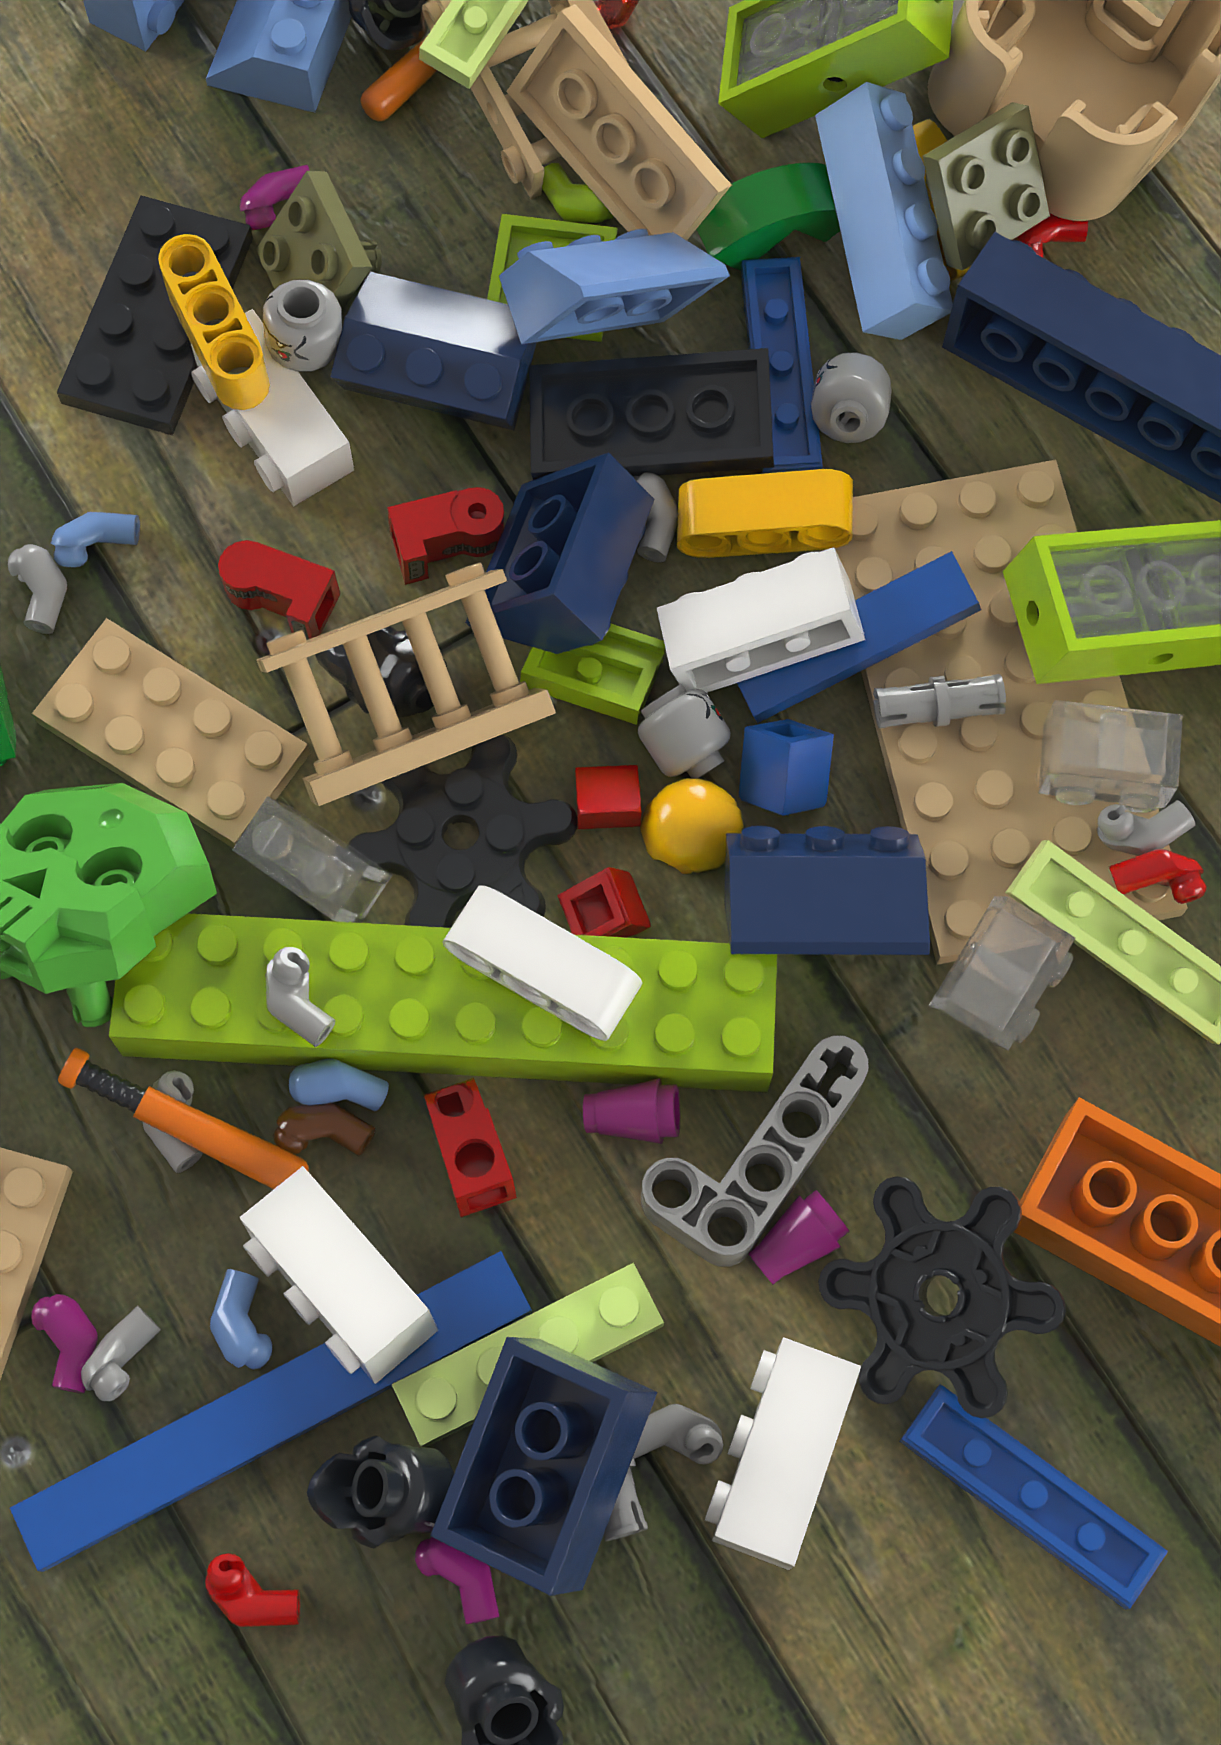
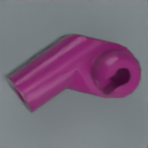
(267, 191)
(71, 1333)
(468, 1573)

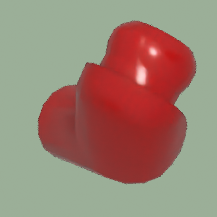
(1053, 230)
(1163, 868)
(243, 1598)

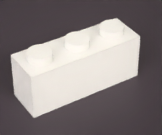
(288, 431)
(761, 622)
(336, 1277)
(782, 1452)

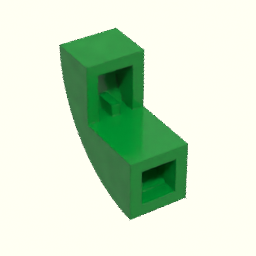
(766, 209)

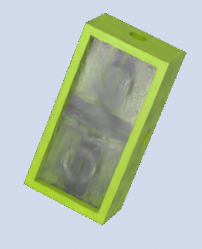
(804, 55)
(1119, 600)

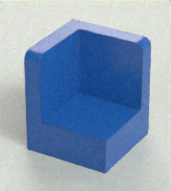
(785, 766)

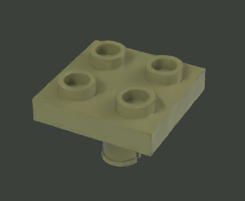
(986, 184)
(317, 241)

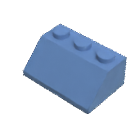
(280, 50)
(605, 283)

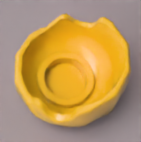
(690, 825)

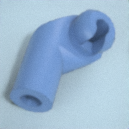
(89, 529)
(334, 1081)
(232, 1325)

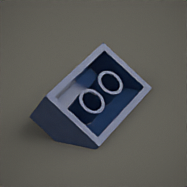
(433, 351)
(567, 554)
(826, 892)

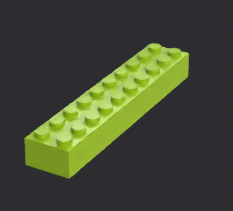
(420, 1009)

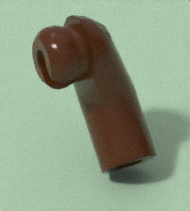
(311, 1122)

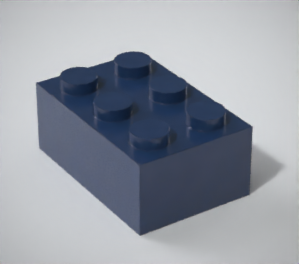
(543, 1465)

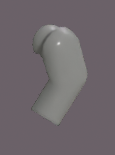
(661, 519)
(45, 581)
(1140, 835)
(289, 996)
(177, 1153)
(103, 1368)
(683, 1432)

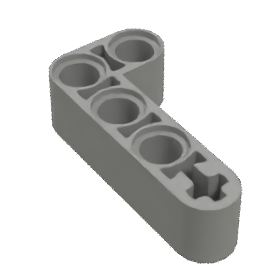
(768, 1146)

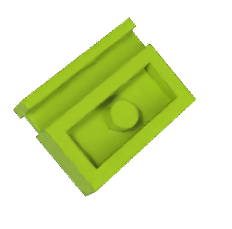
(602, 677)

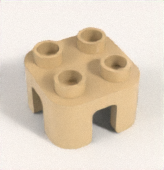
(1100, 83)

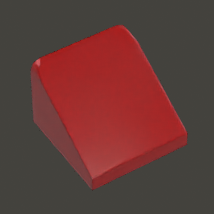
(608, 797)
(605, 905)

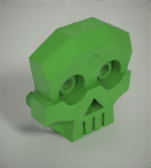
(91, 886)

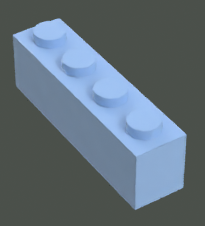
(884, 212)

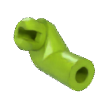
(570, 200)

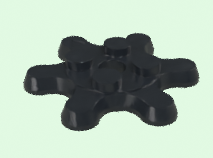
(472, 795)
(895, 1296)

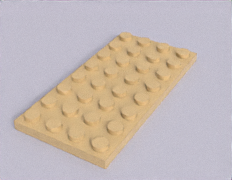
(977, 780)

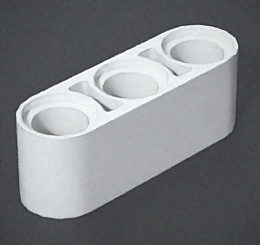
(542, 962)

